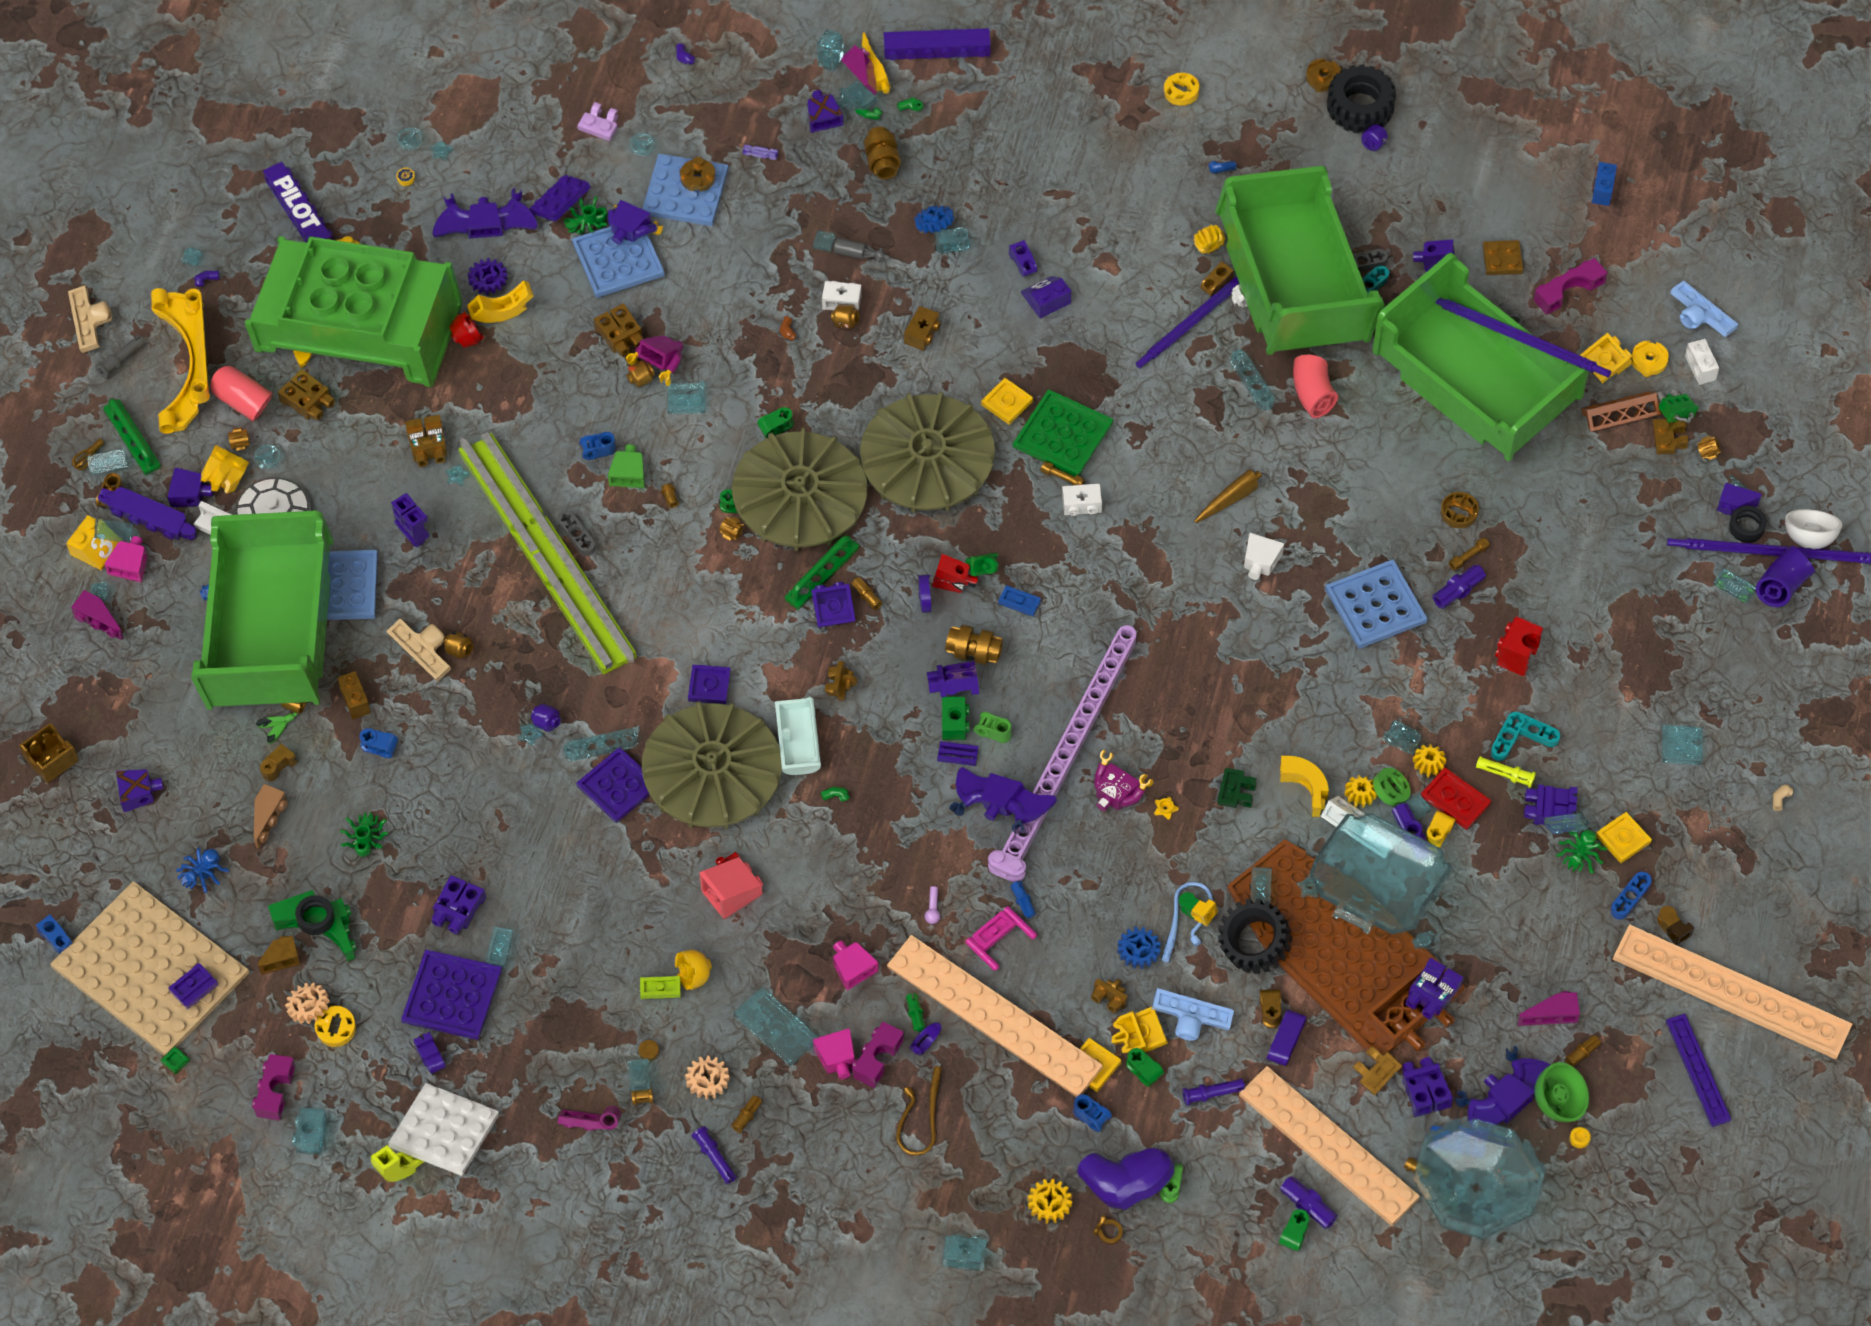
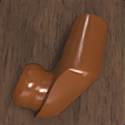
(785, 329)

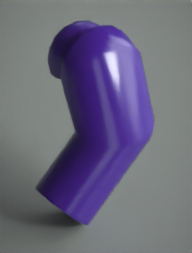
(683, 56)
(206, 275)

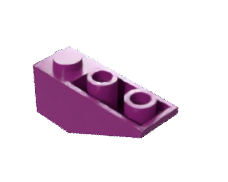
(92, 610)

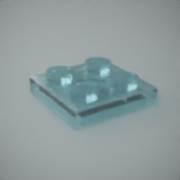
(1681, 745)

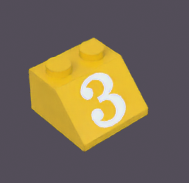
(87, 548)

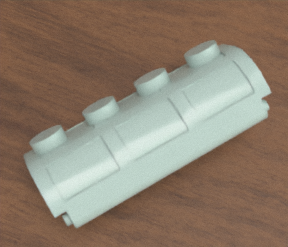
(798, 736)

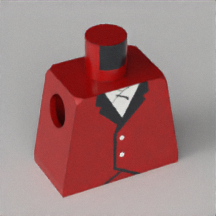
(953, 575)

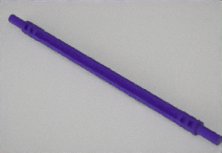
(1188, 323)
(1522, 336)
(1773, 550)

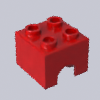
(1517, 645)

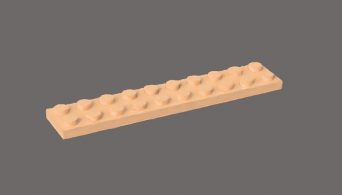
(1329, 1146)

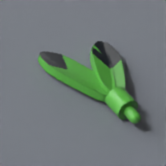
(278, 723)

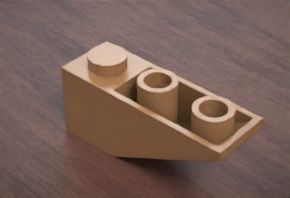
(267, 808)

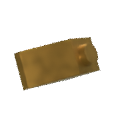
(279, 955)

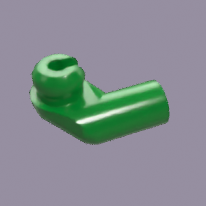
(911, 103)

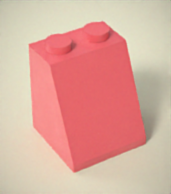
(730, 886)

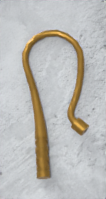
(910, 1094)

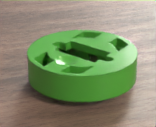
(1386, 791)

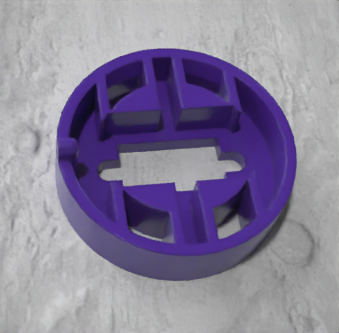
(924, 593)

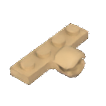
(87, 318)
(422, 647)

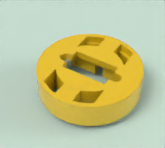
(1178, 96)
(337, 1039)

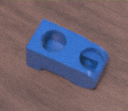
(53, 934)

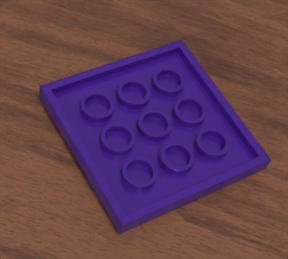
(451, 994)

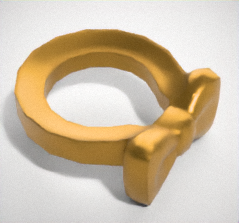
(1103, 1221)

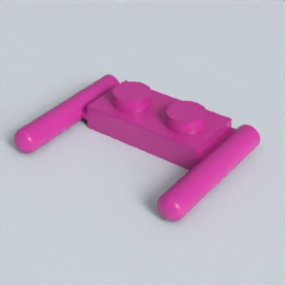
(994, 931)

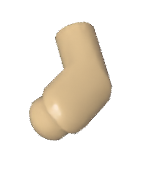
(1779, 794)

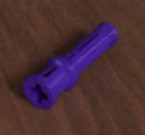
(1204, 1092)
(709, 1148)

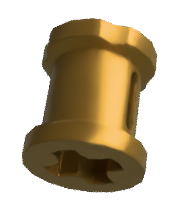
(642, 1096)

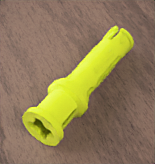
(1515, 774)

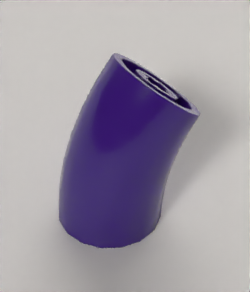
(1784, 577)

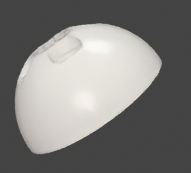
(1812, 528)

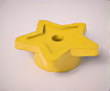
(1166, 802)

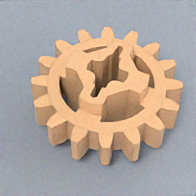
(307, 1003)
(714, 1071)

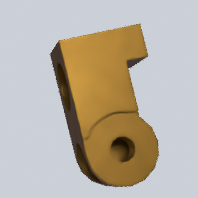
(1217, 279)
(276, 762)

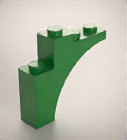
(284, 917)

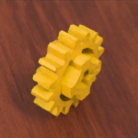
(1059, 1202)

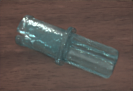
(1423, 939)

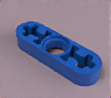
(1631, 903)

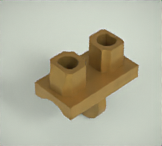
(843, 681)
(1110, 991)

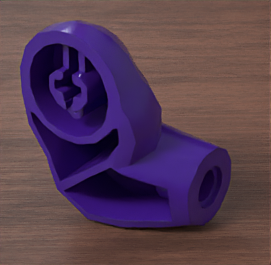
(1129, 1180)

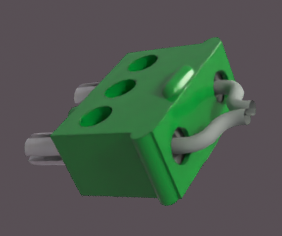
(1677, 407)

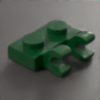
(1231, 786)

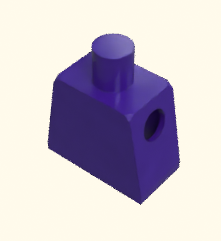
(1433, 252)
(187, 489)

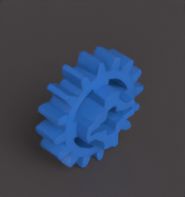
(934, 219)
(1130, 943)

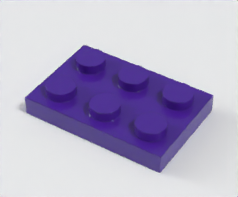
(560, 198)

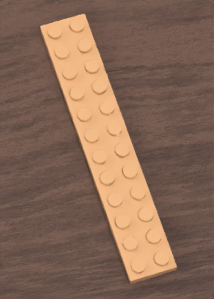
(1732, 991)
(995, 1016)

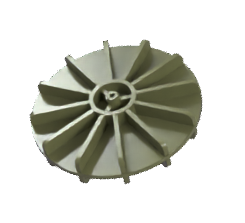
(927, 452)
(799, 489)
(711, 765)

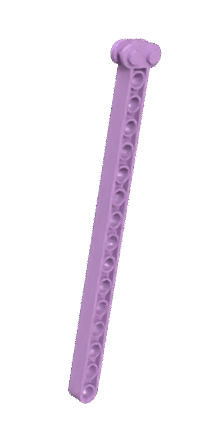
(1011, 864)

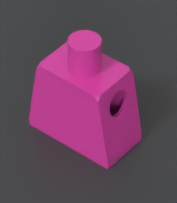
(127, 560)
(853, 964)
(835, 1052)

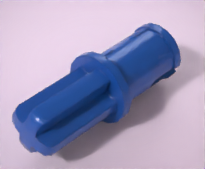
(1023, 899)

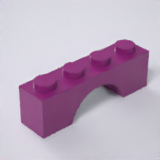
(1587, 275)

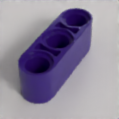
(1286, 1037)

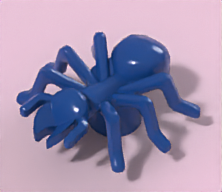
(203, 868)

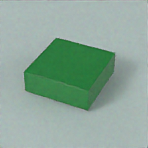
(175, 1060)

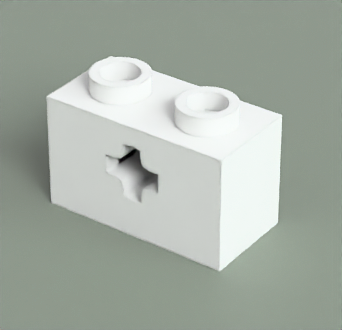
(840, 294)
(1081, 499)

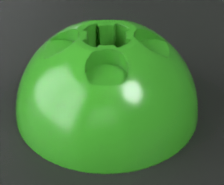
(1561, 1093)

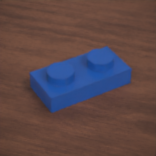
(1019, 601)

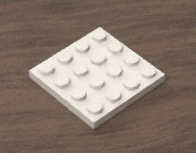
(443, 1129)

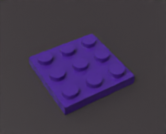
(615, 785)

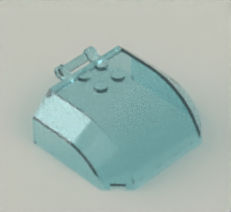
(1379, 874)

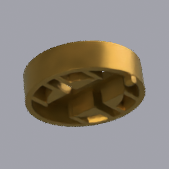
(1462, 501)

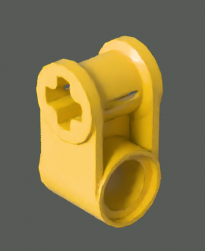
(1439, 828)

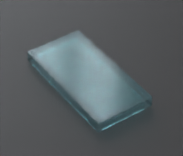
(775, 1026)

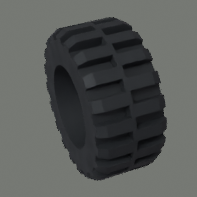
(1361, 81)

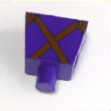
(823, 112)
(136, 788)

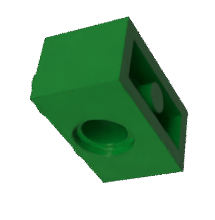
(952, 728)

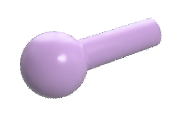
(932, 914)

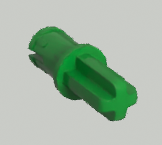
(915, 1012)

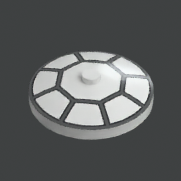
(272, 496)

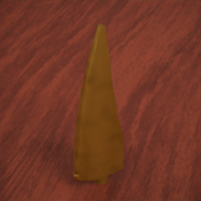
(1231, 494)

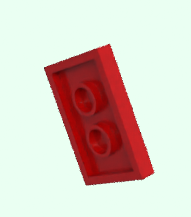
(1455, 798)

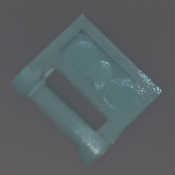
(686, 402)

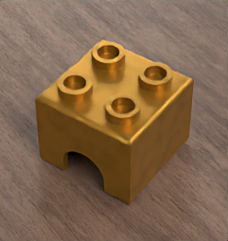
(48, 753)

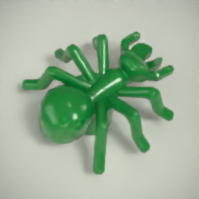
(590, 216)
(363, 834)
(1582, 850)

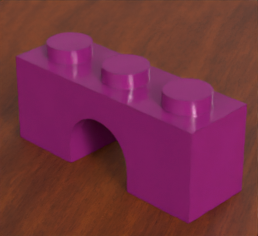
(884, 1040)
(276, 1071)

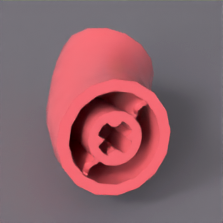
(1313, 385)
(240, 392)

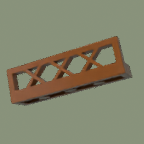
(1621, 403)

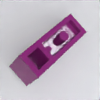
(861, 67)
(1556, 1009)

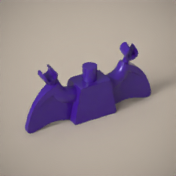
(484, 218)

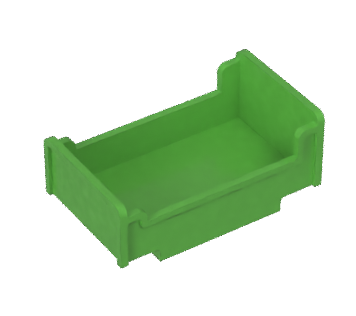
(1295, 260)
(357, 305)
(1469, 372)
(265, 609)

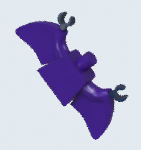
(1001, 797)
(1506, 1095)

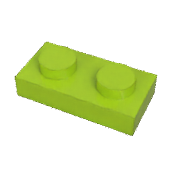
(660, 987)

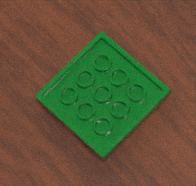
(1063, 433)

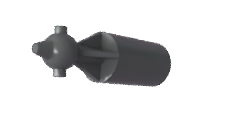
(857, 250)

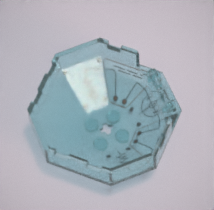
(1482, 1155)

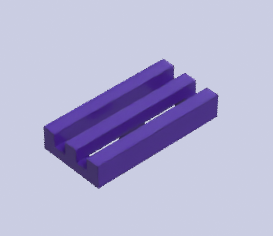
(957, 750)

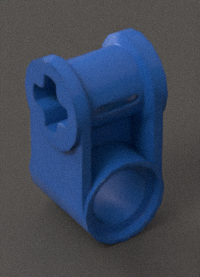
(598, 445)
(378, 743)
(1093, 1115)

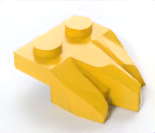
(223, 470)
(1139, 1031)

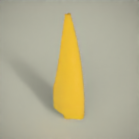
(881, 79)

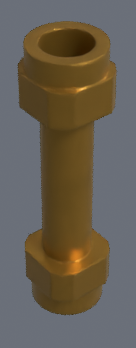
(1048, 468)
(1457, 562)

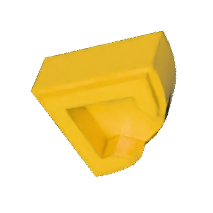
(302, 357)

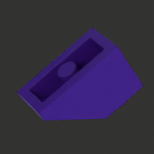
(1735, 497)

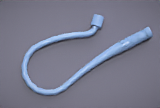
(1172, 936)

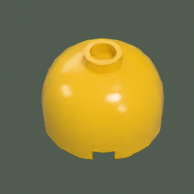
(693, 968)

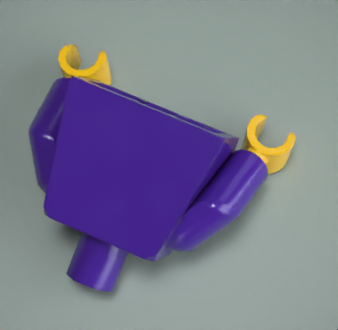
(630, 223)

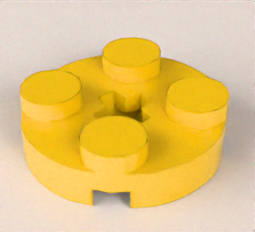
(1646, 366)

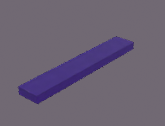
(1698, 1070)

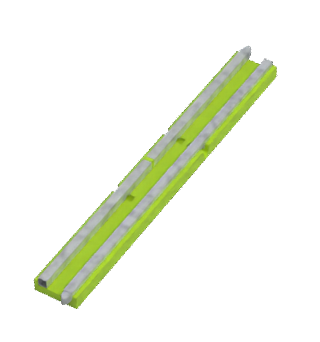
(547, 553)

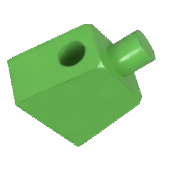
(627, 469)

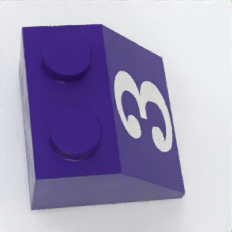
(1047, 296)

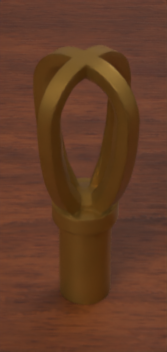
(89, 451)

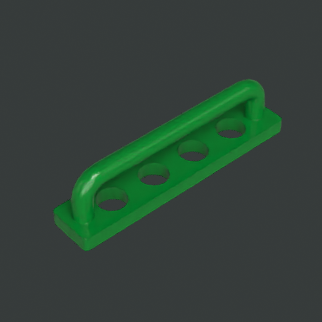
(150, 462)
(844, 544)

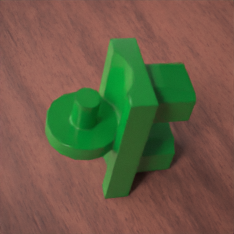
(983, 564)

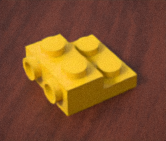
(1609, 355)

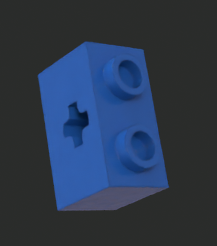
(1604, 183)

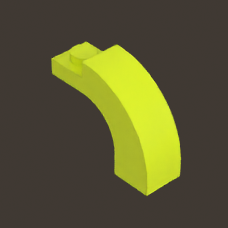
(394, 1166)

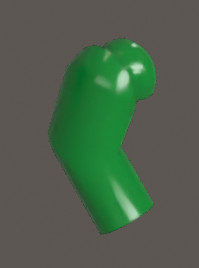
(875, 115)
(835, 791)

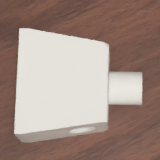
(1262, 555)

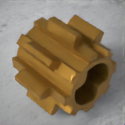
(239, 439)
(1709, 447)
(731, 528)

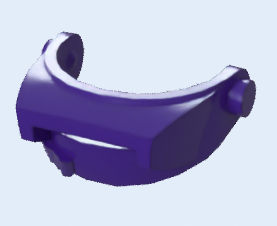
(932, 1032)

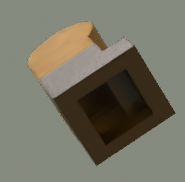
(1673, 926)

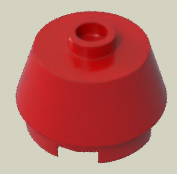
(465, 330)

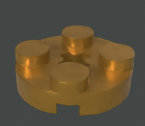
(1315, 68)
(695, 166)

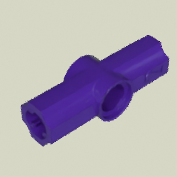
(1459, 586)
(1407, 821)
(1309, 1201)

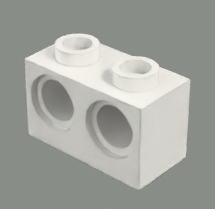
(1701, 361)

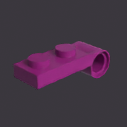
(589, 1120)

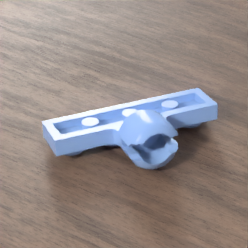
(1701, 310)
(1191, 1013)

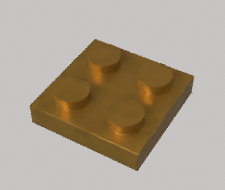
(1502, 257)

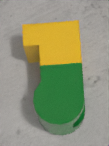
(1197, 909)

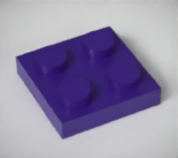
(709, 684)

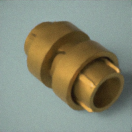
(882, 152)
(984, 646)

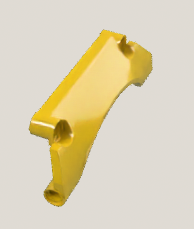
(188, 319)

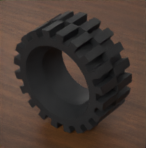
(1245, 915)

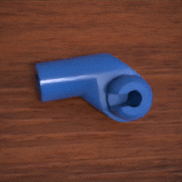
(1221, 167)

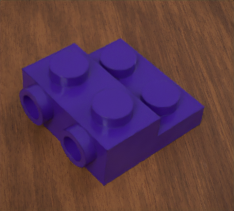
(833, 604)

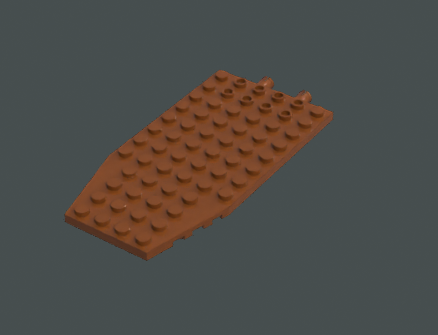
(1349, 973)

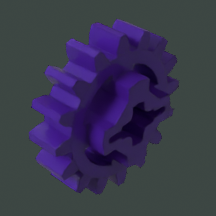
(487, 276)

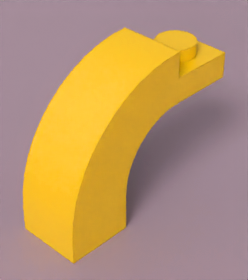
(501, 308)
(1310, 776)

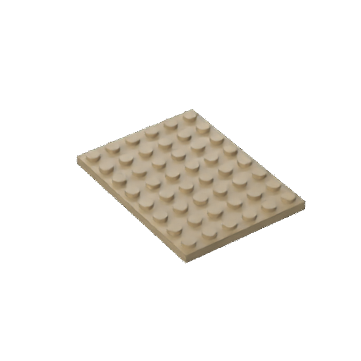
(133, 958)

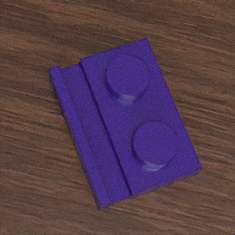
(193, 986)

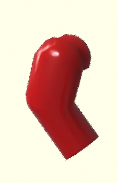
(720, 860)

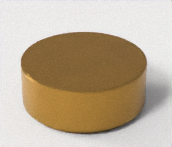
(648, 1050)

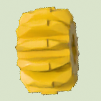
(1209, 239)
(1429, 760)
(1354, 791)

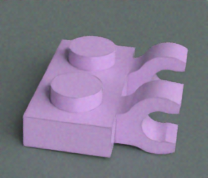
(598, 126)

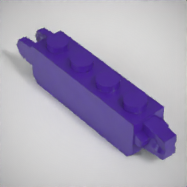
(148, 513)

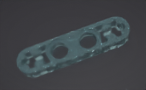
(1248, 381)
(601, 748)

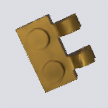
(1664, 436)
(1380, 1073)

